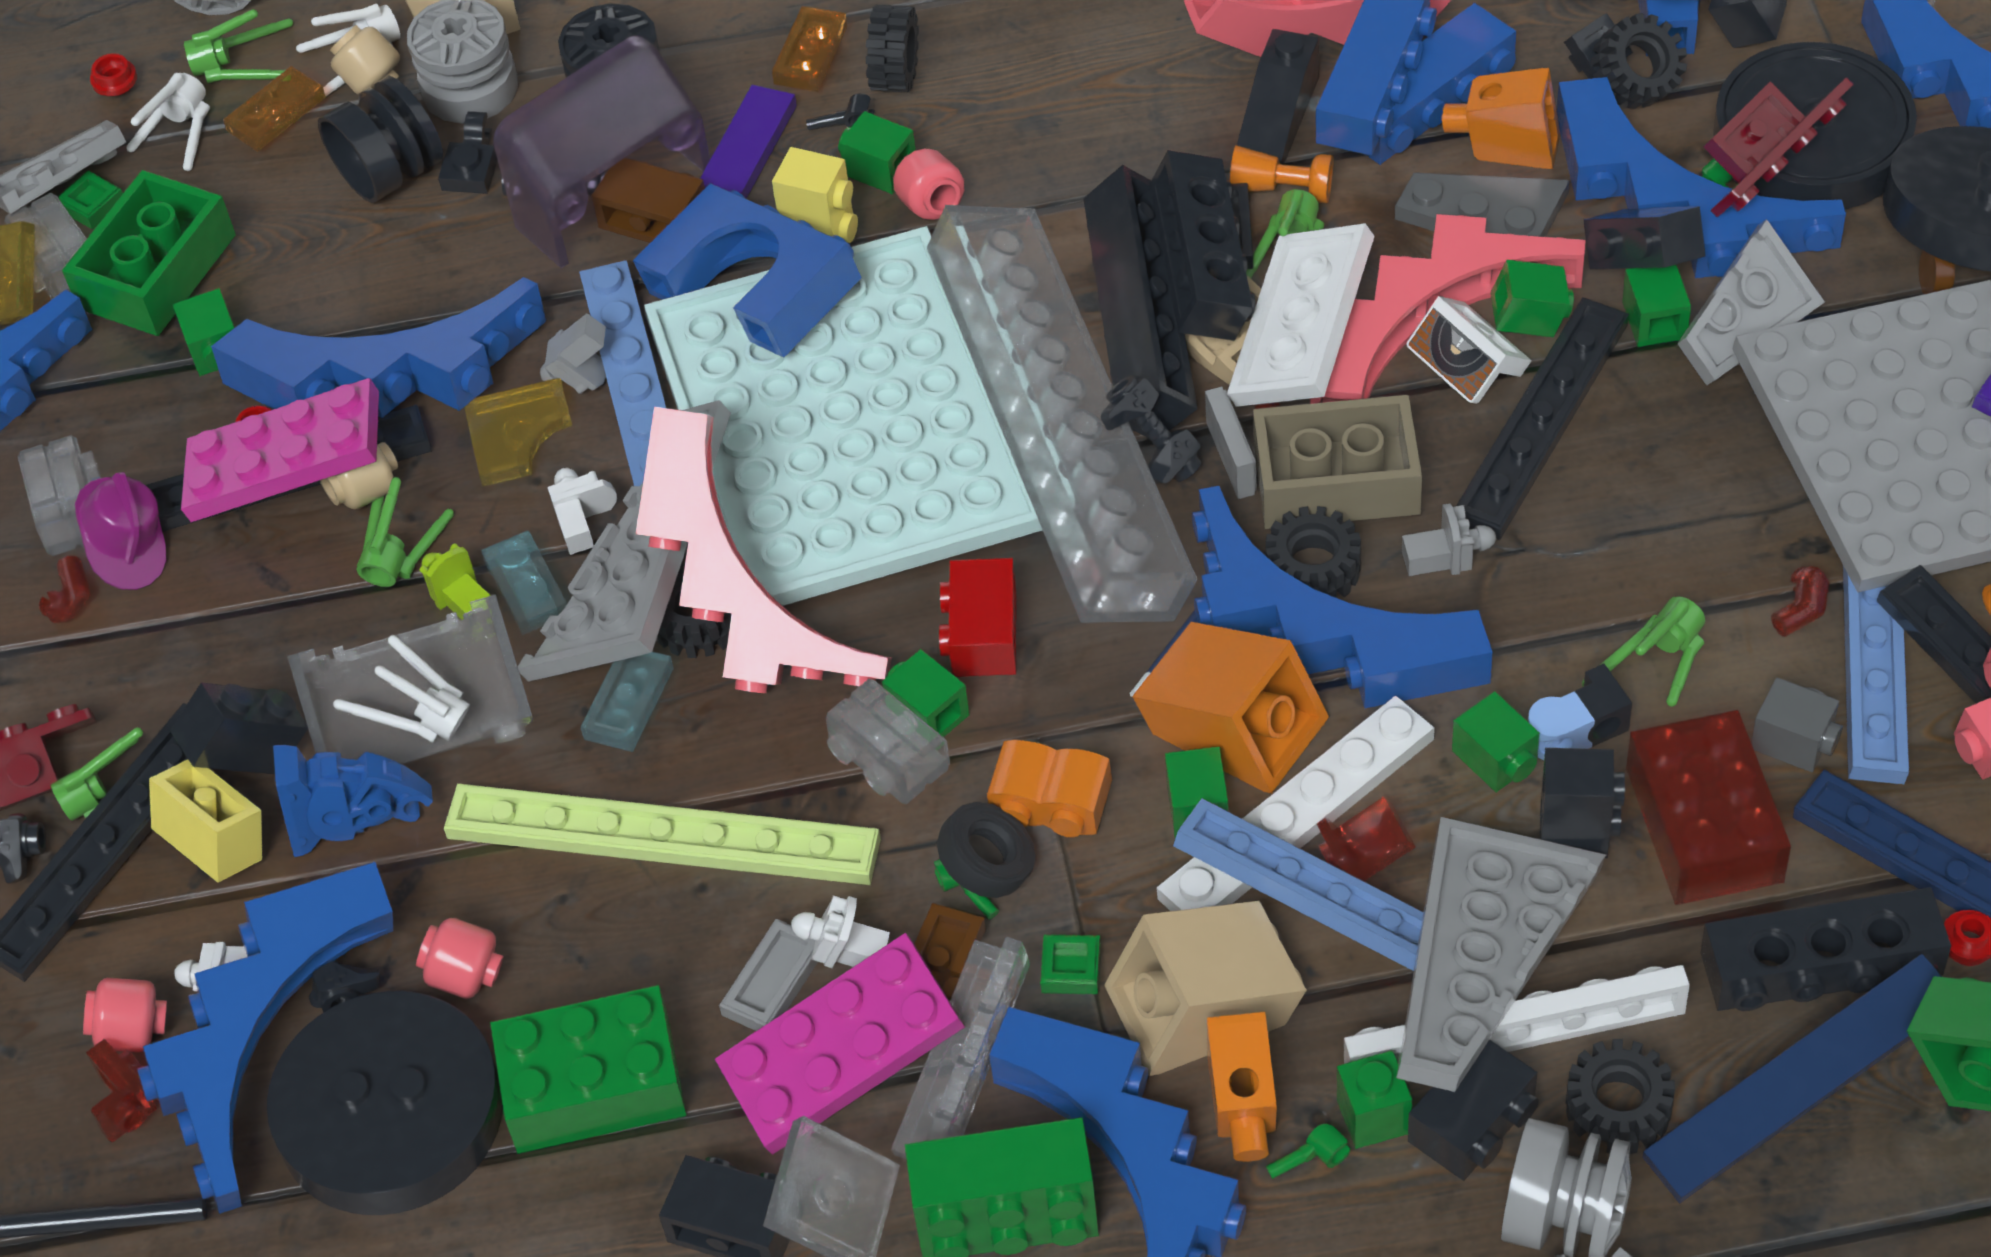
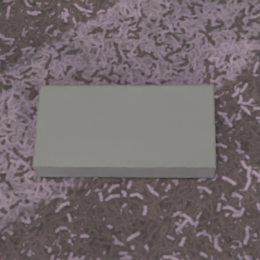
(1231, 442)
(770, 978)

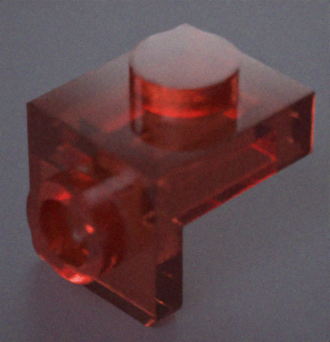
(1366, 840)
(126, 1105)

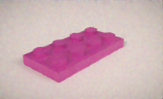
(280, 450)
(839, 1042)

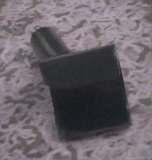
(856, 106)

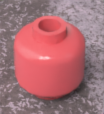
(928, 183)
(459, 958)
(124, 1013)

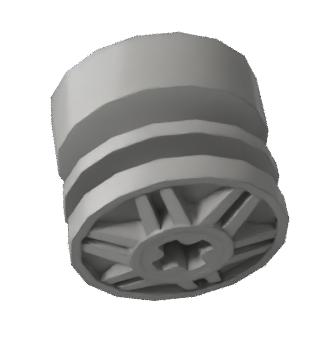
(462, 59)
(1566, 1191)

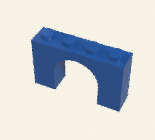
(725, 228)

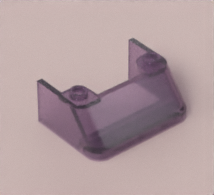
(584, 129)

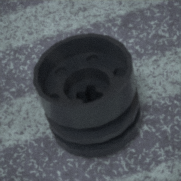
(599, 30)
(380, 139)

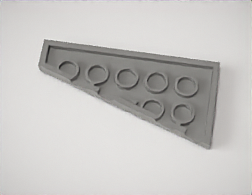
(616, 592)
(1483, 932)

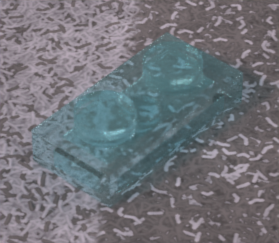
(524, 581)
(627, 700)

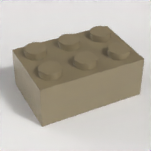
(1338, 457)

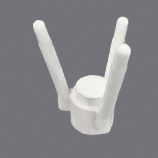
(373, 16)
(177, 102)
(440, 711)

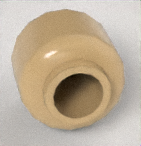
(364, 58)
(363, 484)

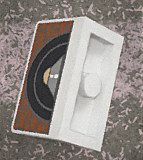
(1464, 348)

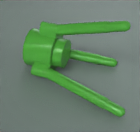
(209, 49)
(1294, 215)
(382, 552)
(1671, 630)
(82, 789)

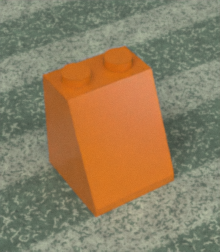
(1237, 696)

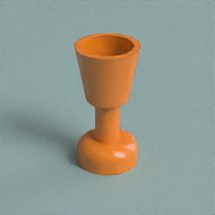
(1264, 172)

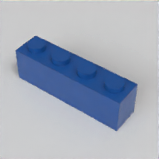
(1450, 59)
(1372, 73)

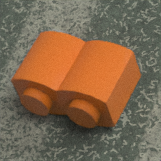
(1051, 786)

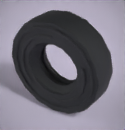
(968, 867)

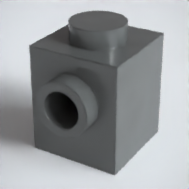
(1796, 725)

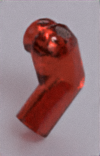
(73, 594)
(1809, 602)

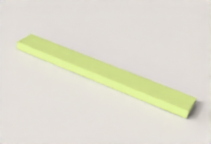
(663, 834)

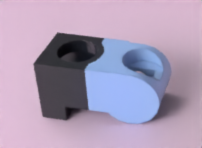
(1583, 716)

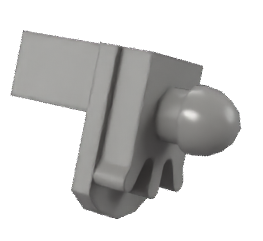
(573, 355)
(1446, 547)

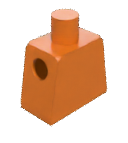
(1509, 118)
(1242, 1082)

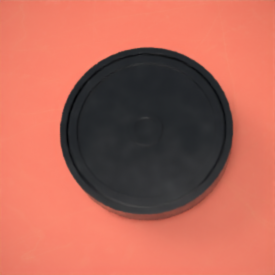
(1856, 147)
(1943, 194)
(385, 1103)

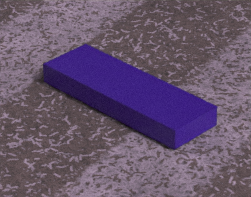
(749, 139)

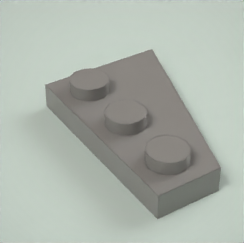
(58, 165)
(1755, 294)

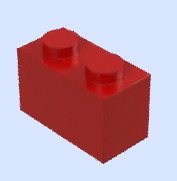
(981, 617)

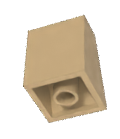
(1196, 968)

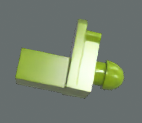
(452, 580)

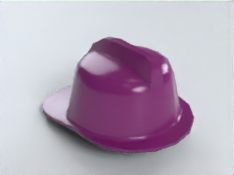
(121, 531)

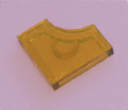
(16, 271)
(512, 425)

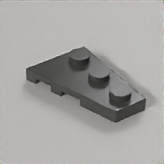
(1507, 203)

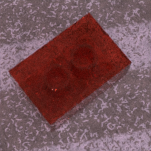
(1707, 807)

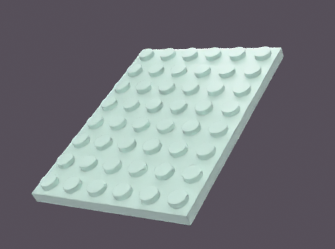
(860, 441)

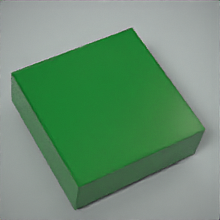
(90, 199)
(1070, 964)

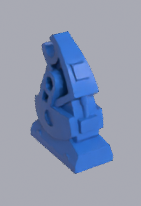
(343, 796)

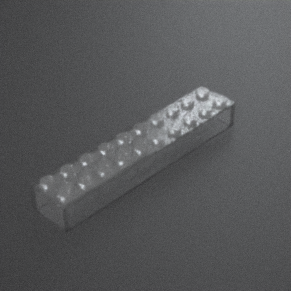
(1049, 397)

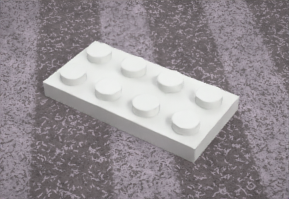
(1301, 315)

